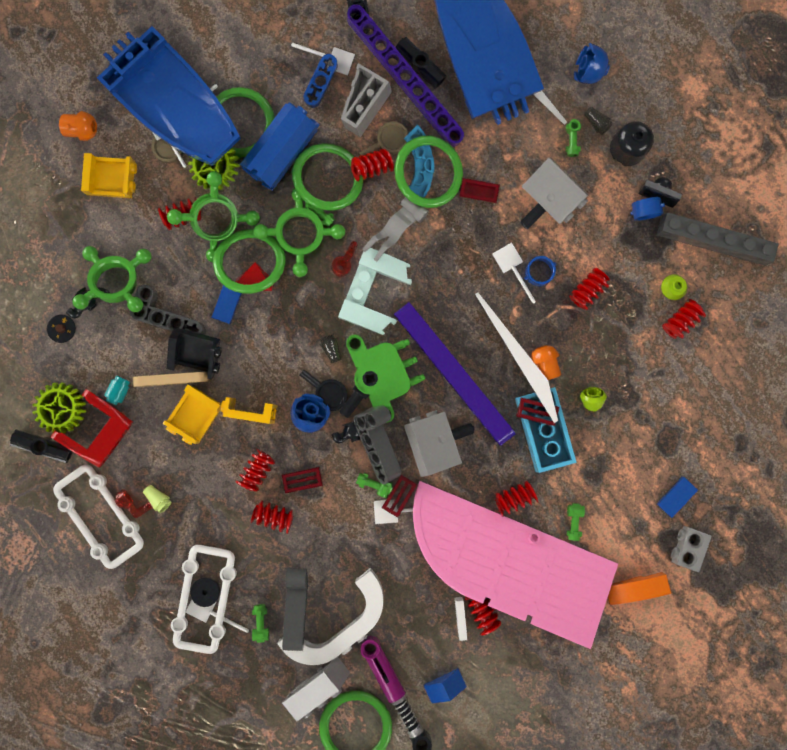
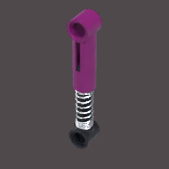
(394, 692)

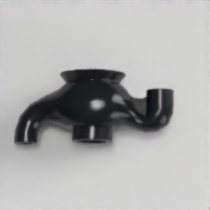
(76, 313)
(349, 432)

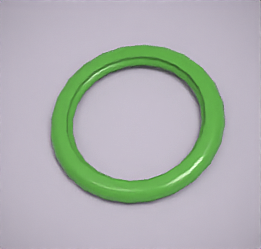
(259, 99)
(399, 171)
(304, 194)
(254, 288)
(349, 696)

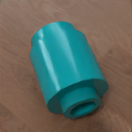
(117, 390)

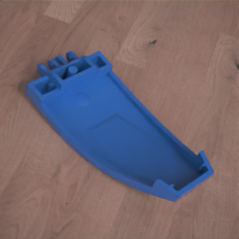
(488, 56)
(169, 97)

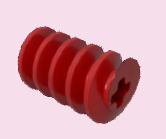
(371, 162)
(183, 209)
(589, 288)
(683, 319)
(256, 471)
(516, 497)
(272, 516)
(485, 615)

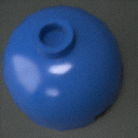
(592, 64)
(309, 413)

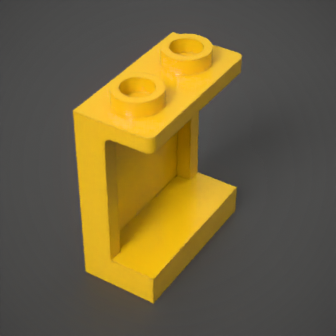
(108, 176)
(193, 415)
(268, 415)

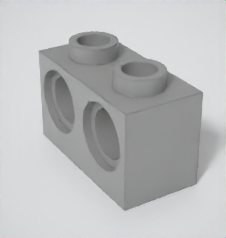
(696, 550)

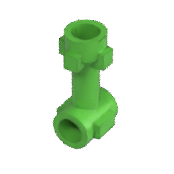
(572, 128)
(327, 219)
(383, 489)
(576, 511)
(261, 633)

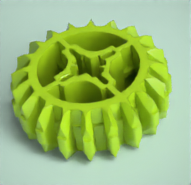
(200, 172)
(59, 400)

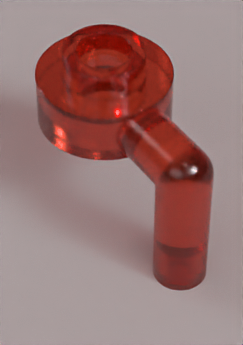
(344, 261)
(124, 500)

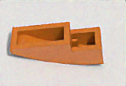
(639, 589)

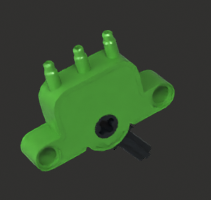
(389, 373)

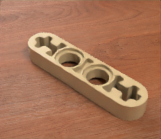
(170, 379)

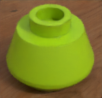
(674, 287)
(593, 398)

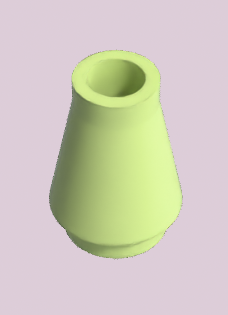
(157, 499)

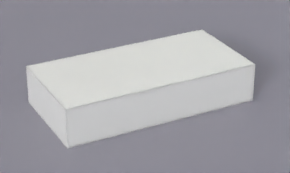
(460, 616)

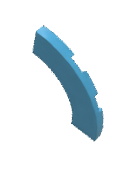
(422, 165)

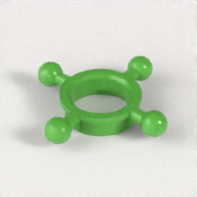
(214, 179)
(90, 253)
(300, 268)

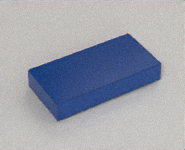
(226, 305)
(677, 497)

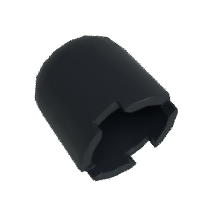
(630, 148)

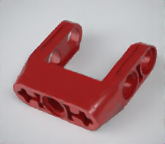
(107, 438)

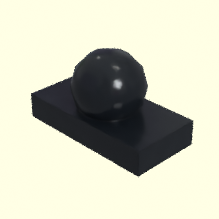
(661, 188)

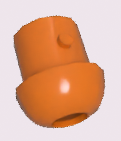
(78, 126)
(546, 360)

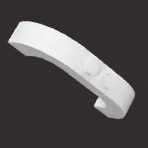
(354, 632)

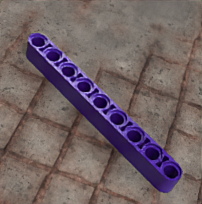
(403, 67)
(454, 374)

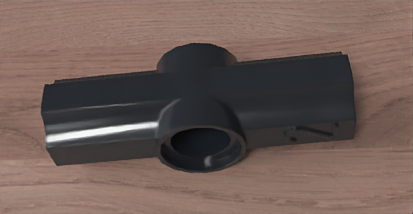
(429, 70)
(30, 443)

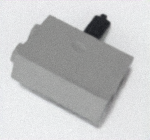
(554, 193)
(434, 442)

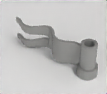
(397, 225)

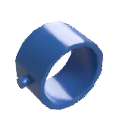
(647, 208)
(549, 262)

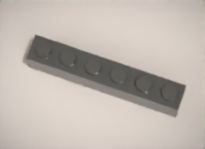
(717, 239)

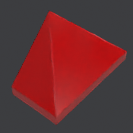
(253, 275)

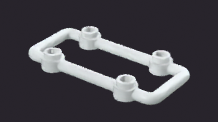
(129, 528)
(180, 623)

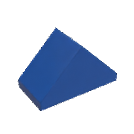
(445, 687)

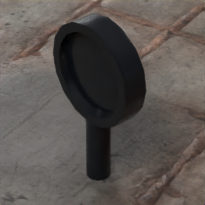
(330, 390)

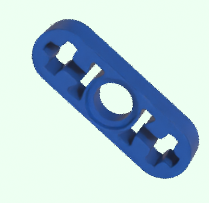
(321, 66)

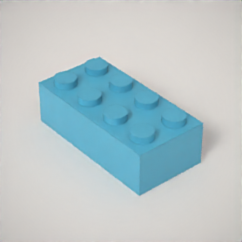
(547, 444)

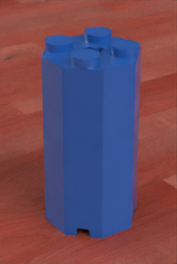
(279, 145)

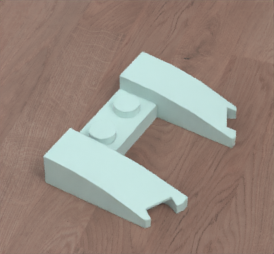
(353, 306)

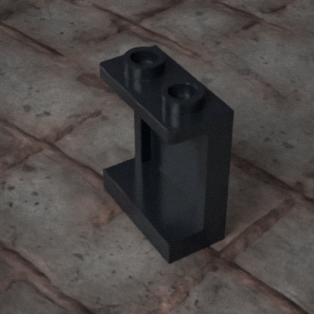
(194, 351)

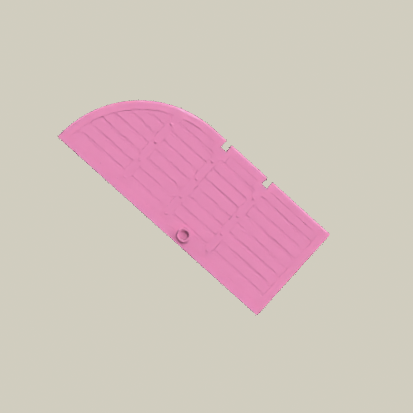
(512, 565)

